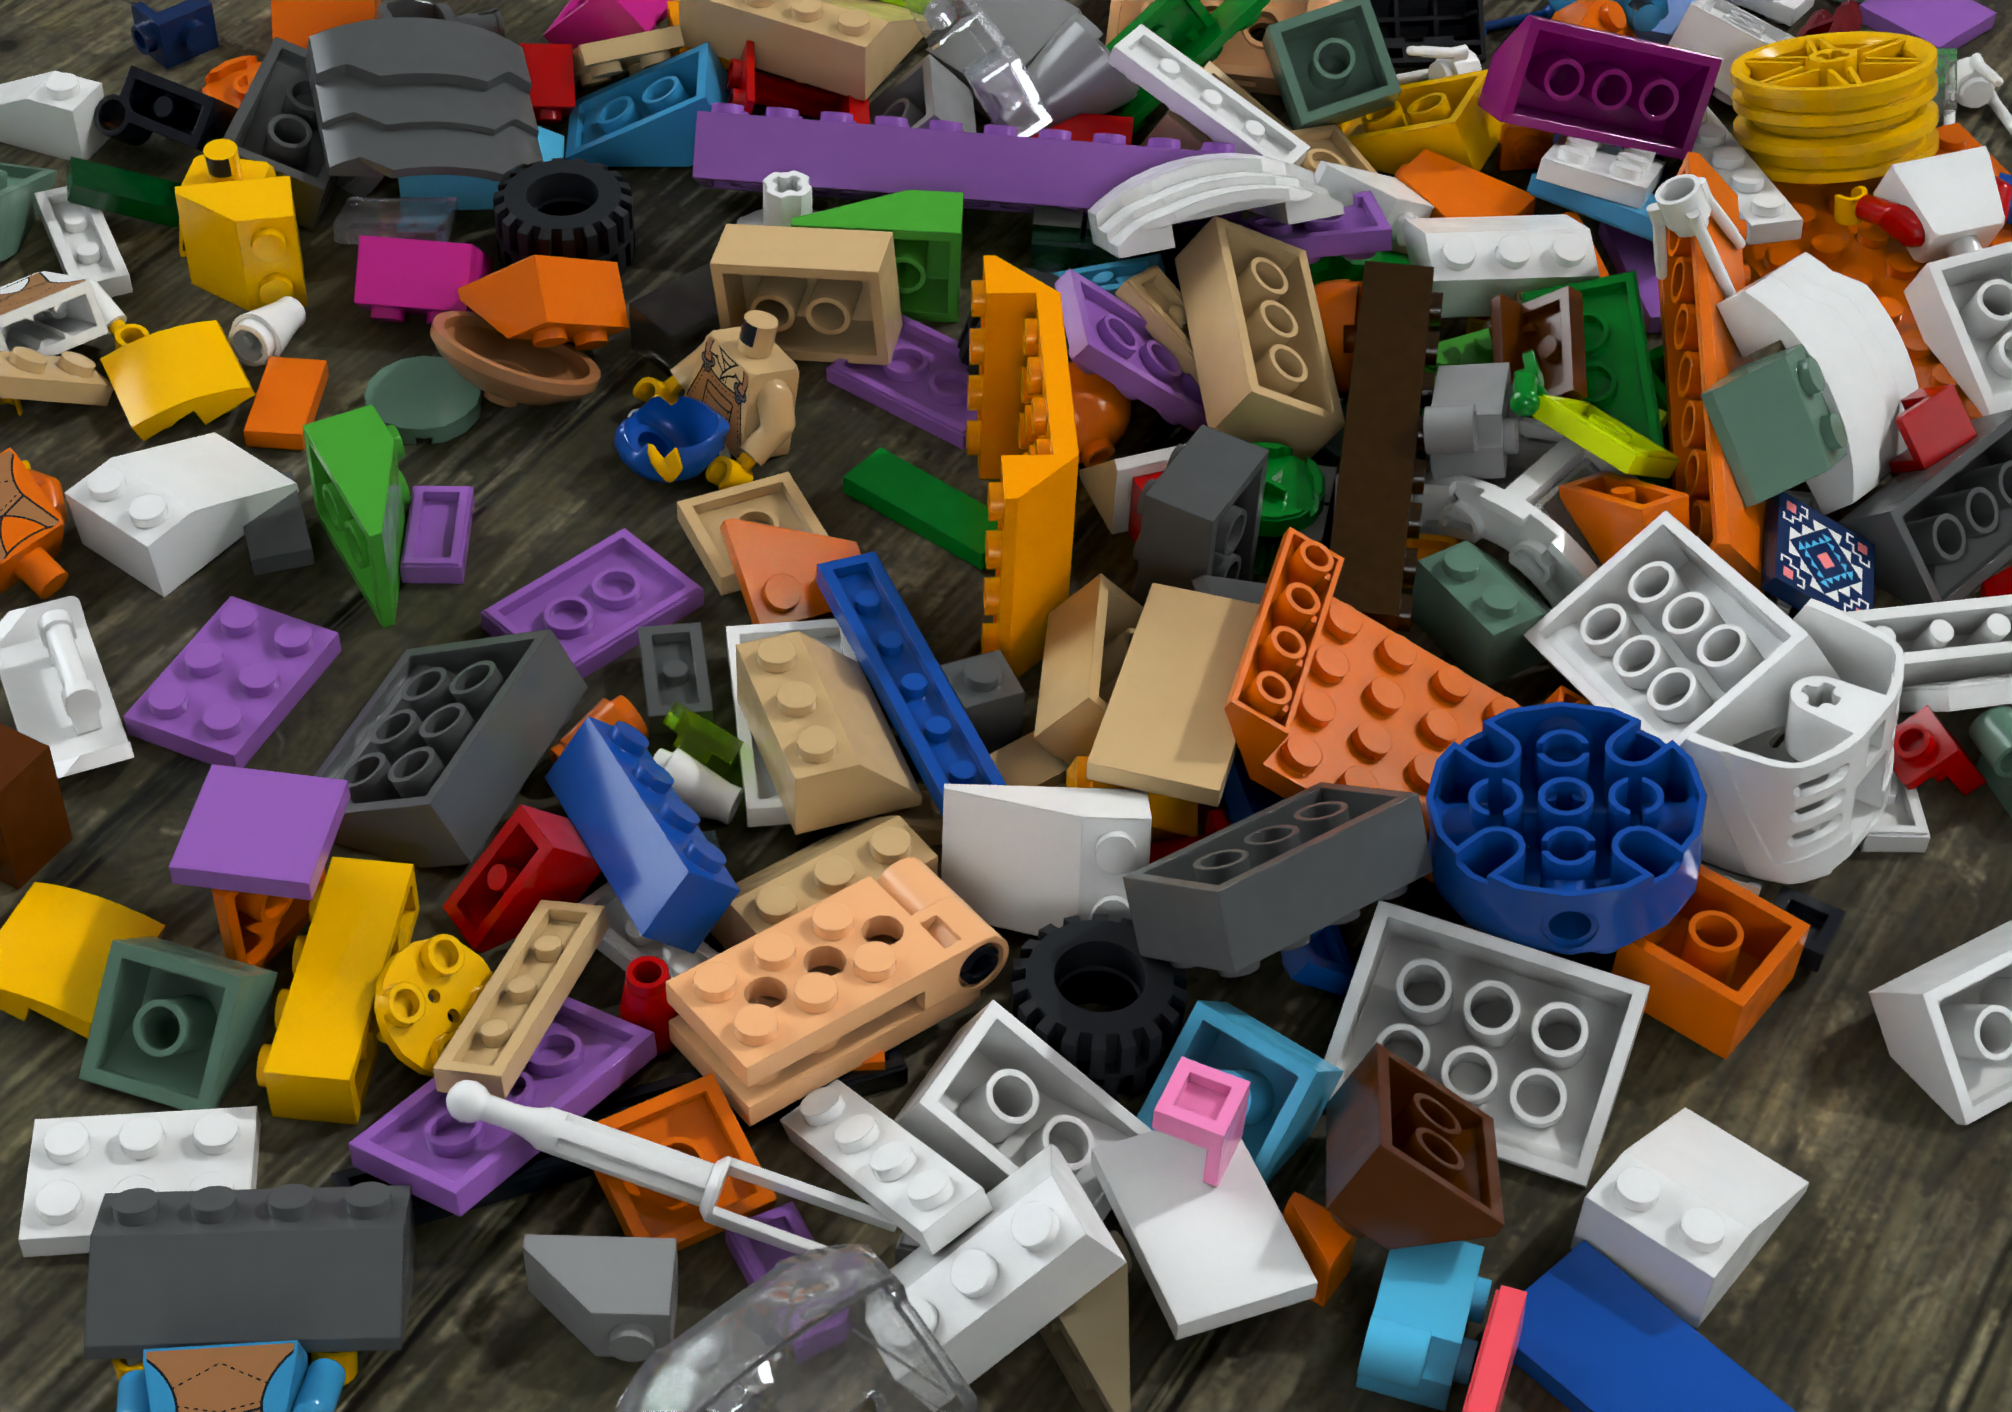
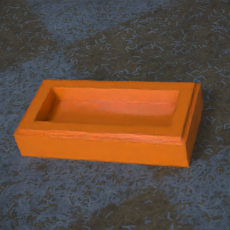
(285, 402)

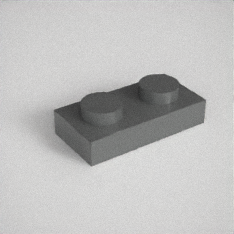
(674, 671)

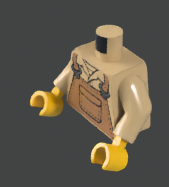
(745, 381)

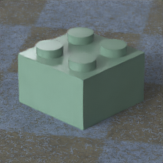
(1331, 64)

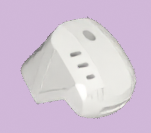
(1817, 795)

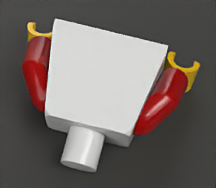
(1934, 204)

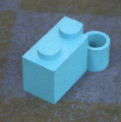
(1420, 1323)

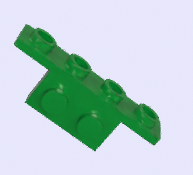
(1192, 32)

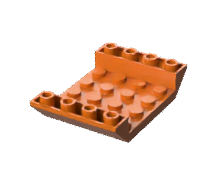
(1343, 695)

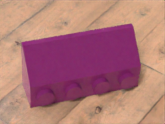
(1600, 86)

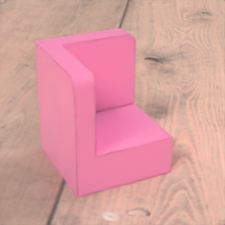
(1205, 1110)

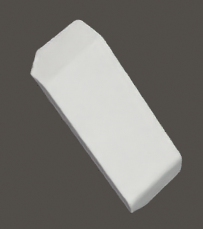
(60, 686)

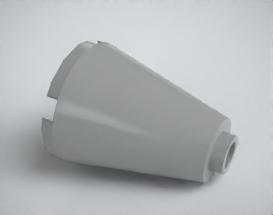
(1075, 73)

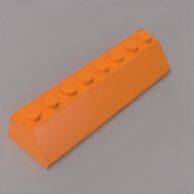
(1695, 357)

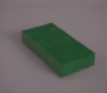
(122, 192)

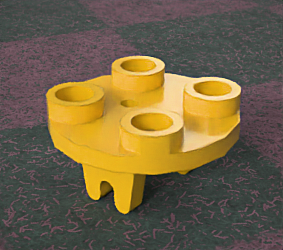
(407, 1018)

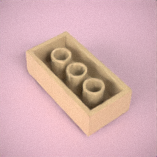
(1258, 339)

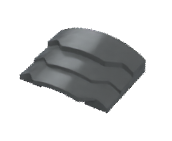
(421, 100)

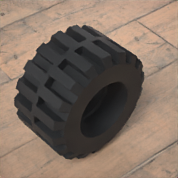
(565, 212)
(1100, 965)

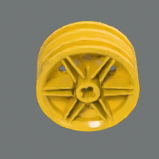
(1836, 105)

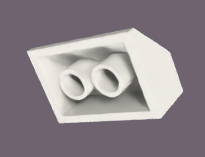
(1498, 256)
(1954, 1025)
(1012, 1266)

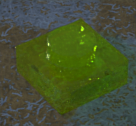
(700, 736)

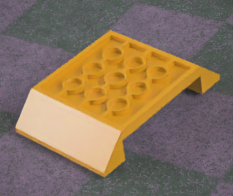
(1031, 445)

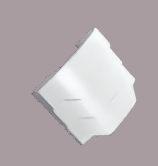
(1141, 210)
(1858, 355)

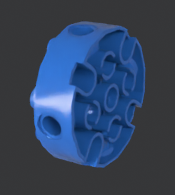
(1566, 828)

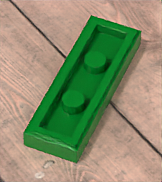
(922, 504)

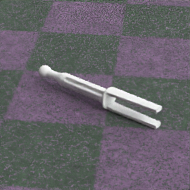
(653, 1164)

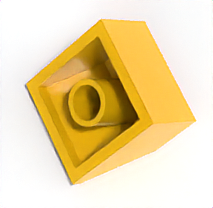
(243, 240)

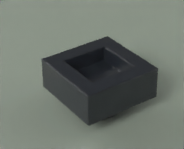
(1824, 923)

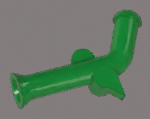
(1527, 386)

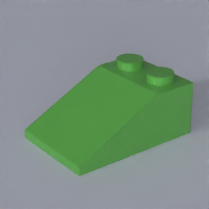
(925, 245)
(362, 500)

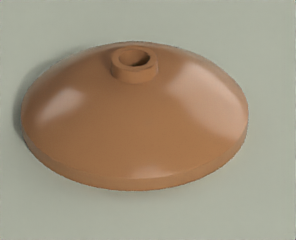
(512, 368)

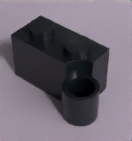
(162, 107)

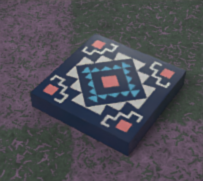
(1814, 558)

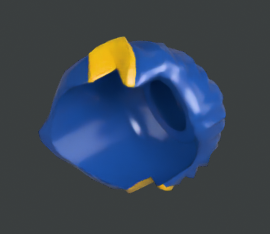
(671, 440)

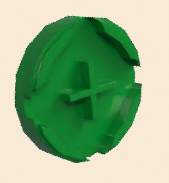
(1291, 492)

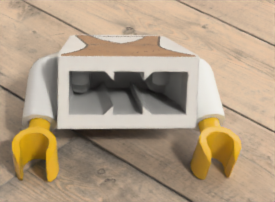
(57, 314)

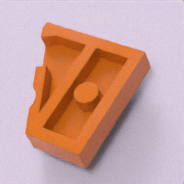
(780, 569)

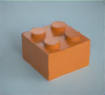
(1716, 963)

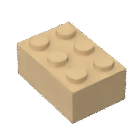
(823, 285)

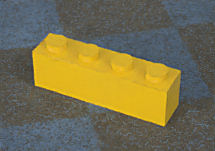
(328, 1017)

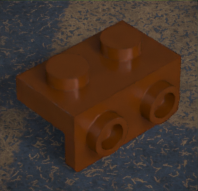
(1550, 328)

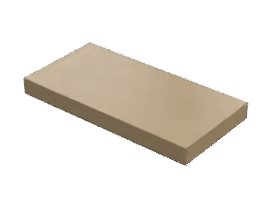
(1167, 708)

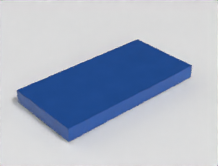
(1617, 1348)

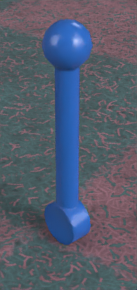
(1517, 20)

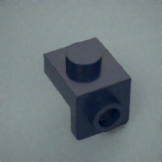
(174, 32)

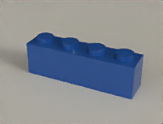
(642, 834)

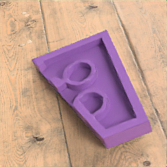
(1353, 234)

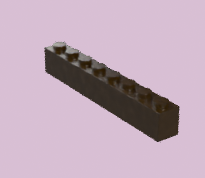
(1381, 441)

